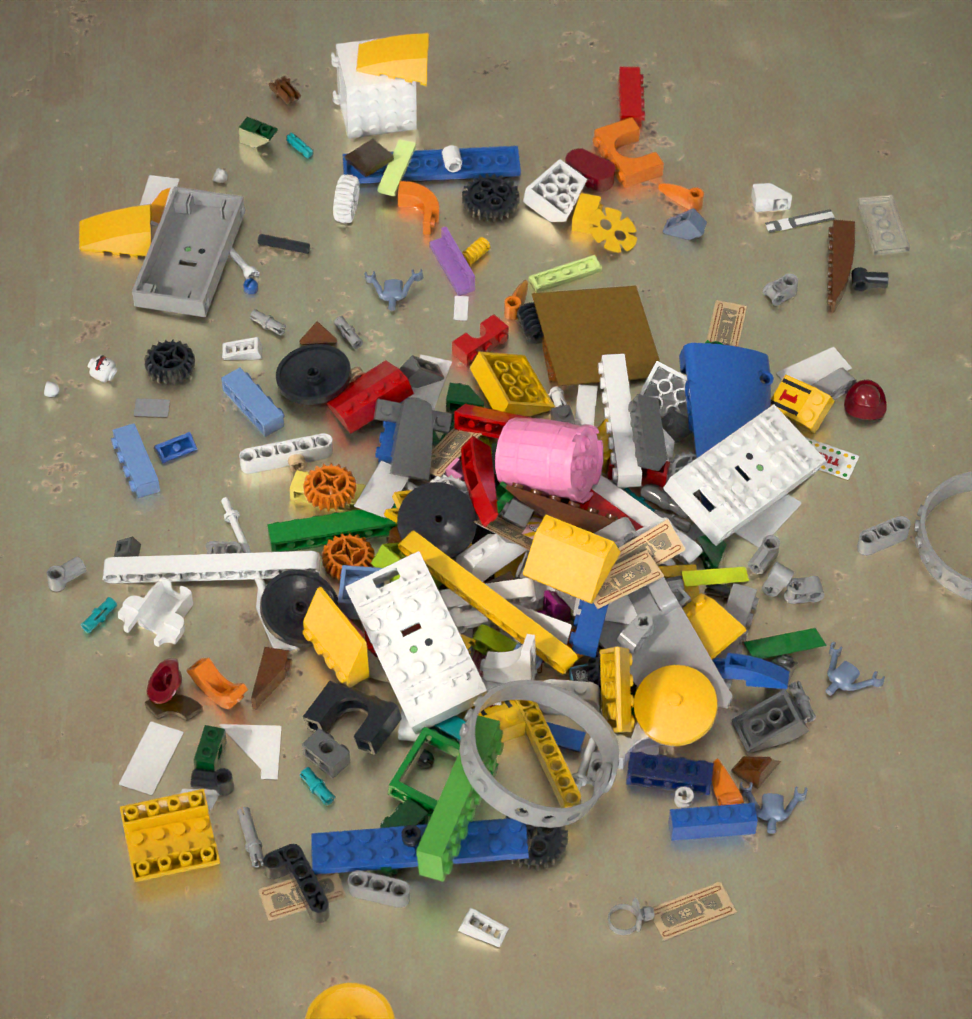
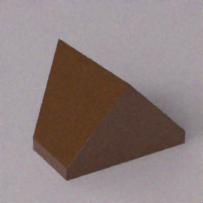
(317, 334)
(755, 769)

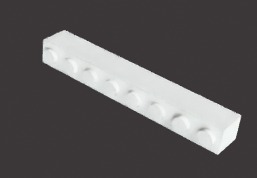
(617, 399)

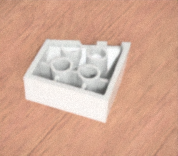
(555, 192)
(668, 387)

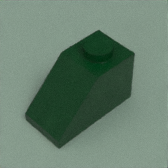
(461, 394)

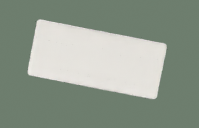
(461, 308)

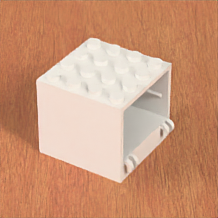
(370, 101)

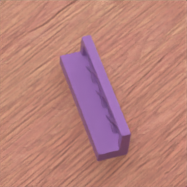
(453, 263)

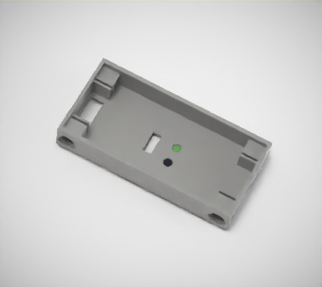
(193, 229)

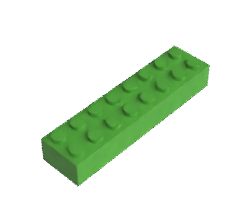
(457, 806)

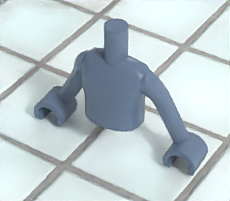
(393, 288)
(846, 674)
(772, 806)

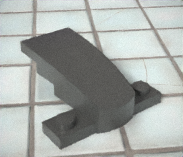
(412, 434)

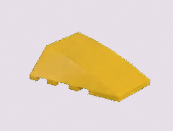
(396, 56)
(118, 231)

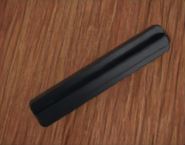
(283, 243)

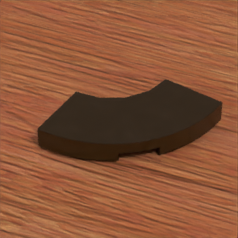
(177, 706)

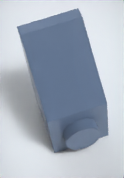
(686, 225)

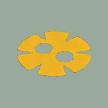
(600, 234)

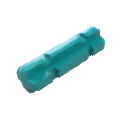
(301, 146)

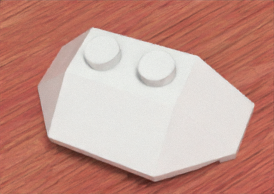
(489, 556)

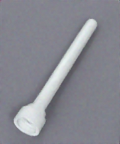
(249, 271)

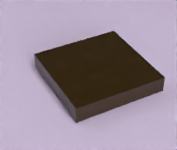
(369, 157)

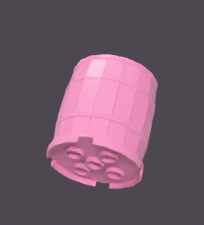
(550, 457)

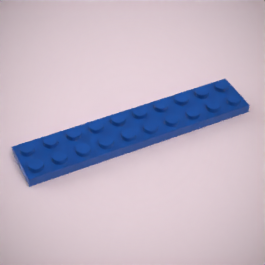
(430, 165)
(384, 847)

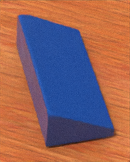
(175, 447)
(567, 737)

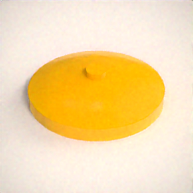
(675, 705)
(350, 1002)

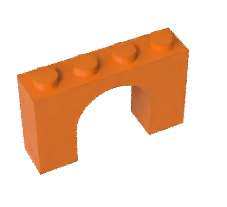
(627, 170)

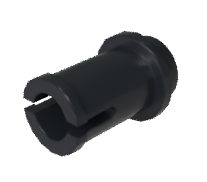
(718, 590)

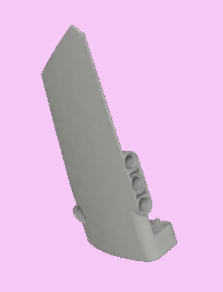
(673, 635)

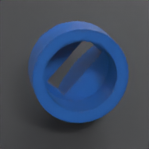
(253, 286)

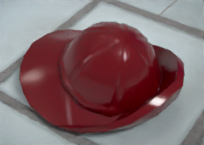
(866, 400)
(164, 681)

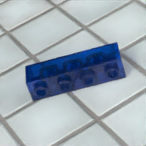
(661, 779)

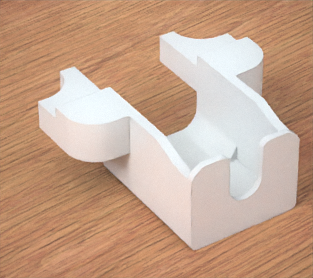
(159, 611)

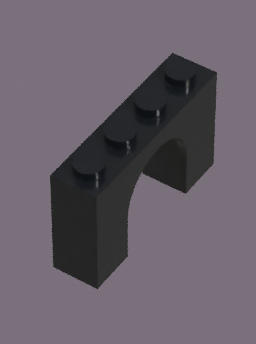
(339, 699)

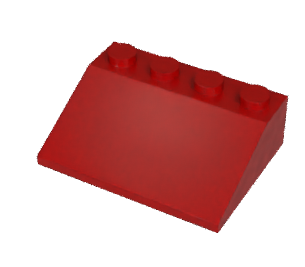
(358, 401)

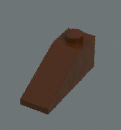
(270, 674)

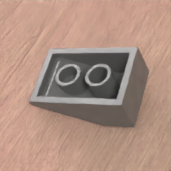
(770, 723)

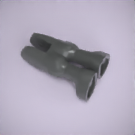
(660, 497)

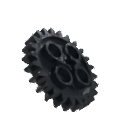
(490, 197)
(551, 844)

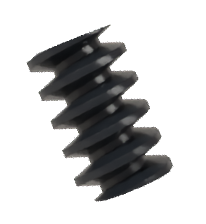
(530, 323)

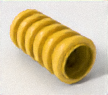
(476, 250)

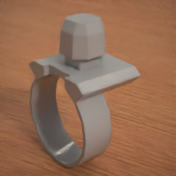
(645, 914)

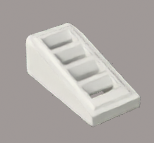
(250, 354)
(486, 921)

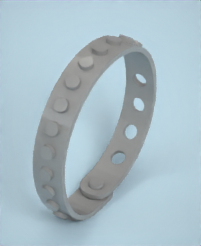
(937, 568)
(567, 704)

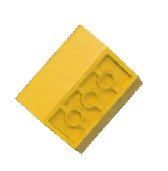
(169, 835)

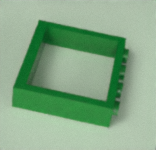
(402, 791)

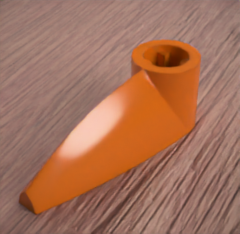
(687, 198)
(515, 301)
(724, 786)

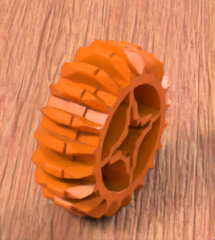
(331, 481)
(336, 552)

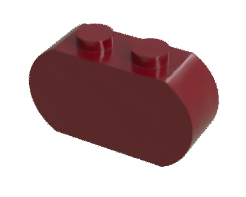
(597, 170)

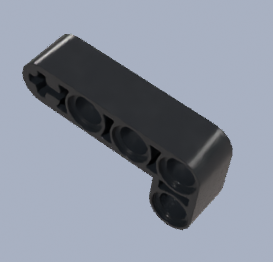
(302, 883)

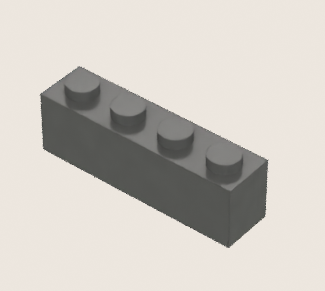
(647, 432)

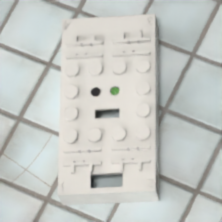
(767, 451)
(428, 667)

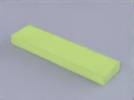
(397, 168)
(565, 273)

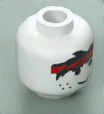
(102, 368)

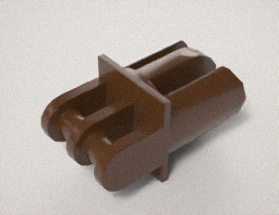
(284, 90)

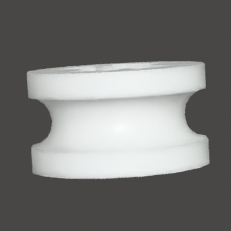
(678, 797)

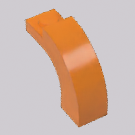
(420, 198)
(215, 685)

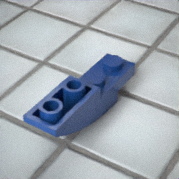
(753, 670)

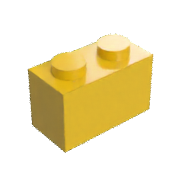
(585, 207)

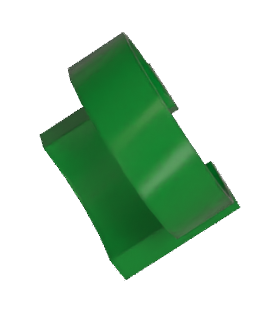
(502, 496)

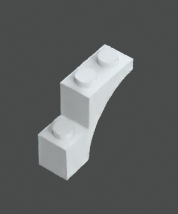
(634, 744)

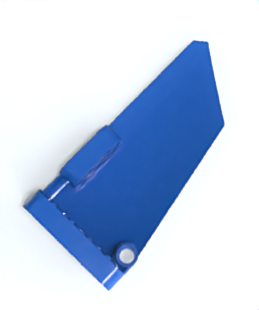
(723, 393)

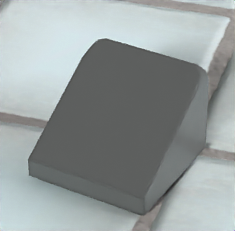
(127, 547)

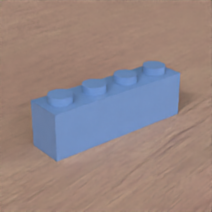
(253, 401)
(135, 460)

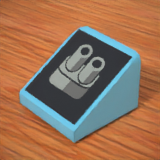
(578, 673)

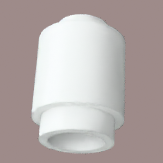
(452, 158)

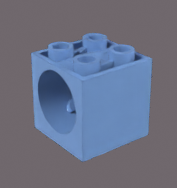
(348, 576)

